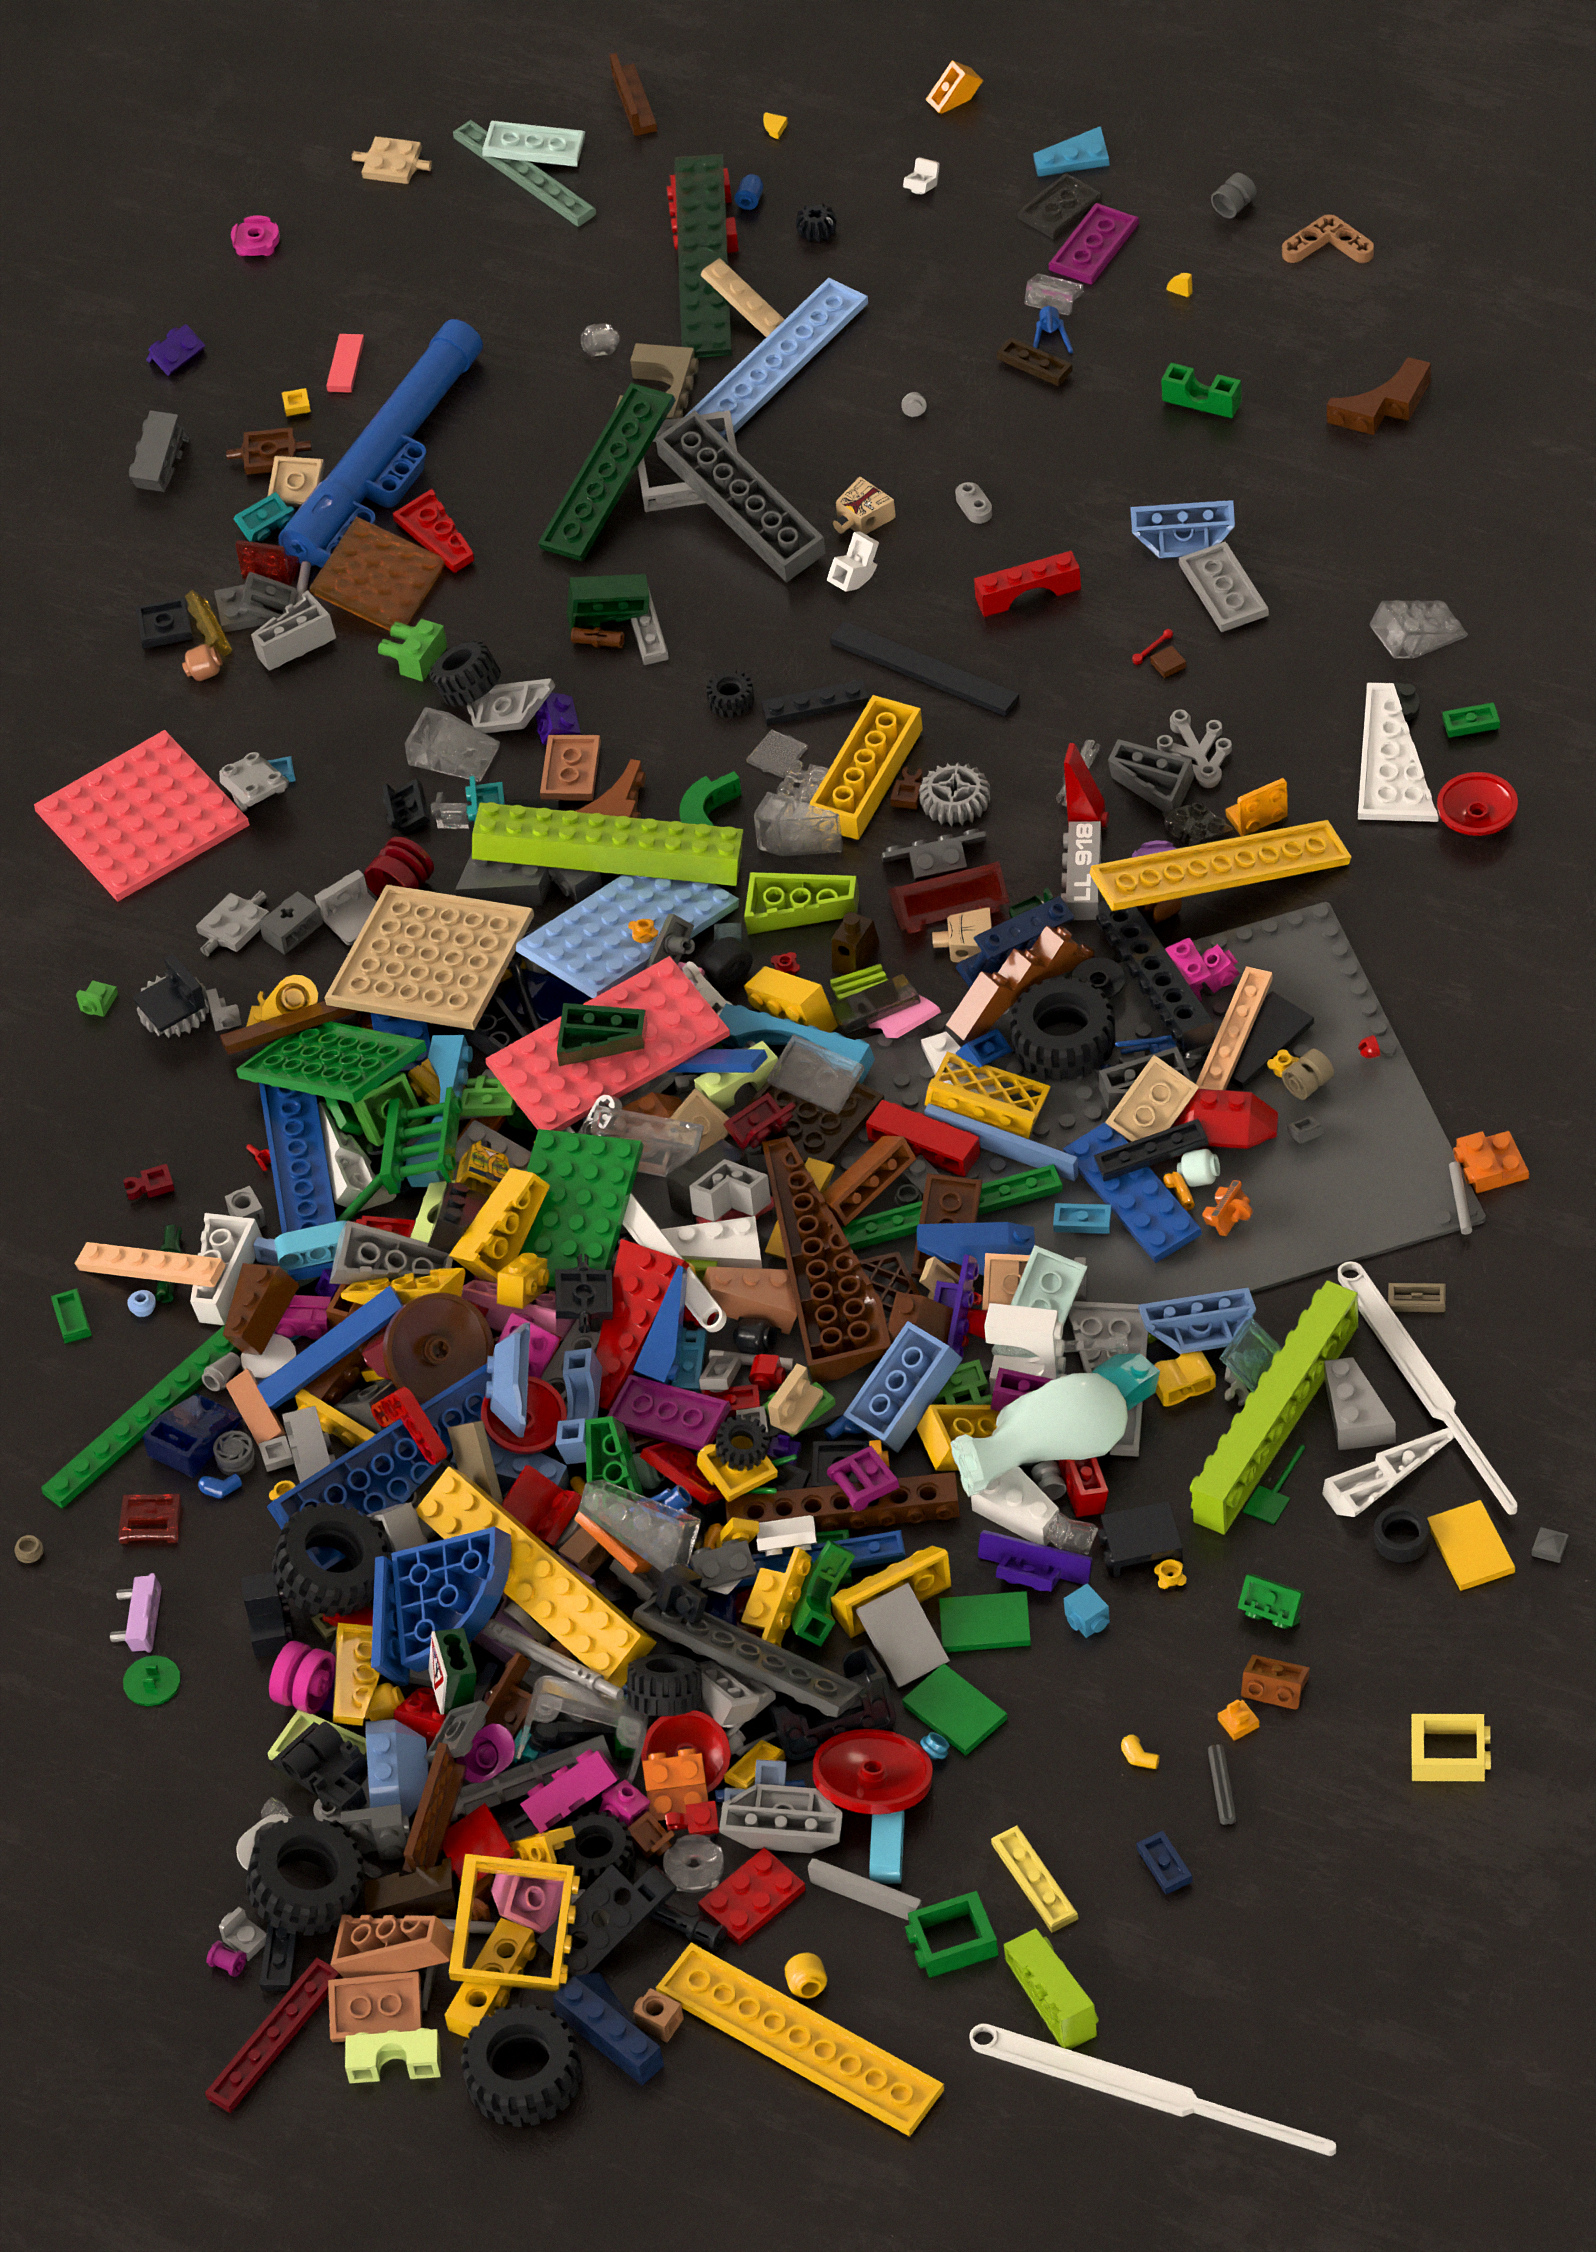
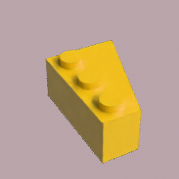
(790, 998)

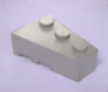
(1355, 1407)
(307, 1442)

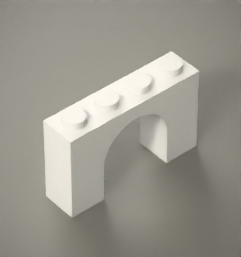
(1029, 1329)

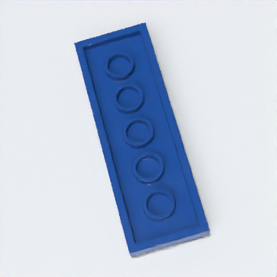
(1136, 1197)

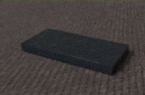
(1274, 1029)

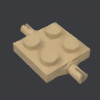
(392, 160)

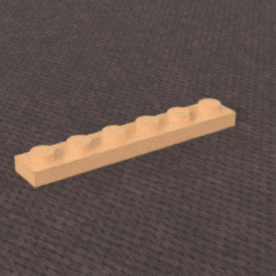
(1235, 1029)
(150, 1264)

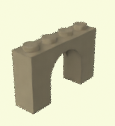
(668, 365)

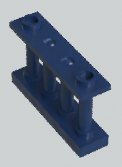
(1012, 934)

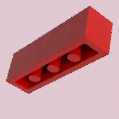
(934, 1140)

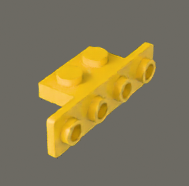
(776, 1596)

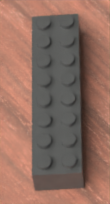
(740, 496)

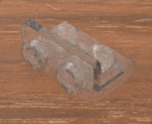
(1052, 291)

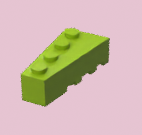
(797, 900)
(1052, 1989)

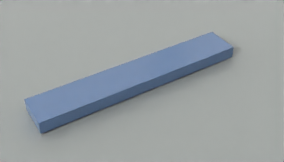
(1009, 1144)

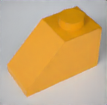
(954, 87)

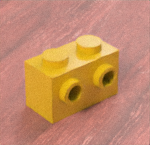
(522, 1281)

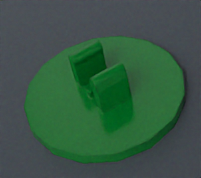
(152, 1680)

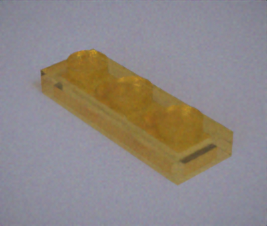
(207, 623)

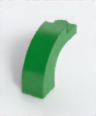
(706, 796)
(812, 1612)

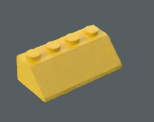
(925, 1572)

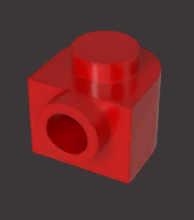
(767, 1372)

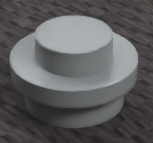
(913, 404)

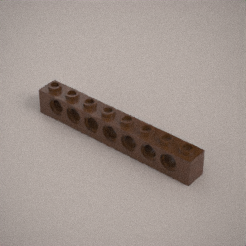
(919, 1499)

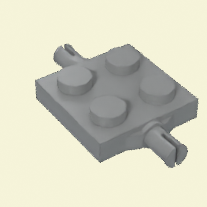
(232, 922)

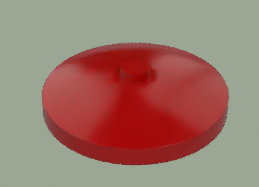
(872, 1771)

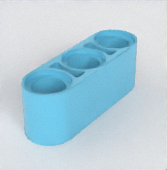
(308, 1245)
(887, 1848)

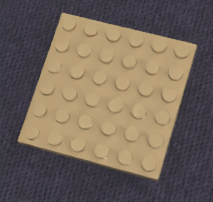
(429, 957)

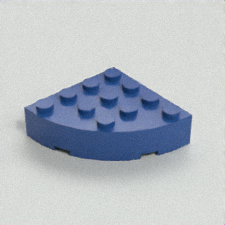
(448, 1588)

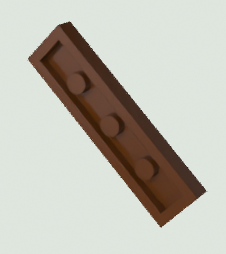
(632, 97)

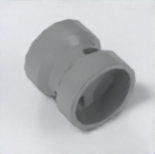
(1048, 1478)

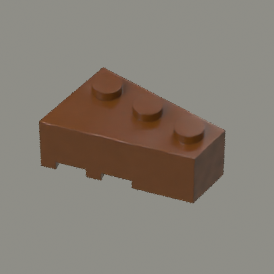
(258, 1306)

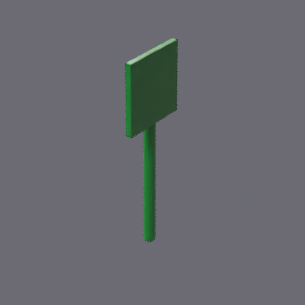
(1267, 1503)

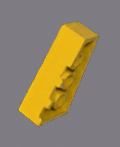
(501, 1225)

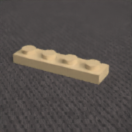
(742, 297)

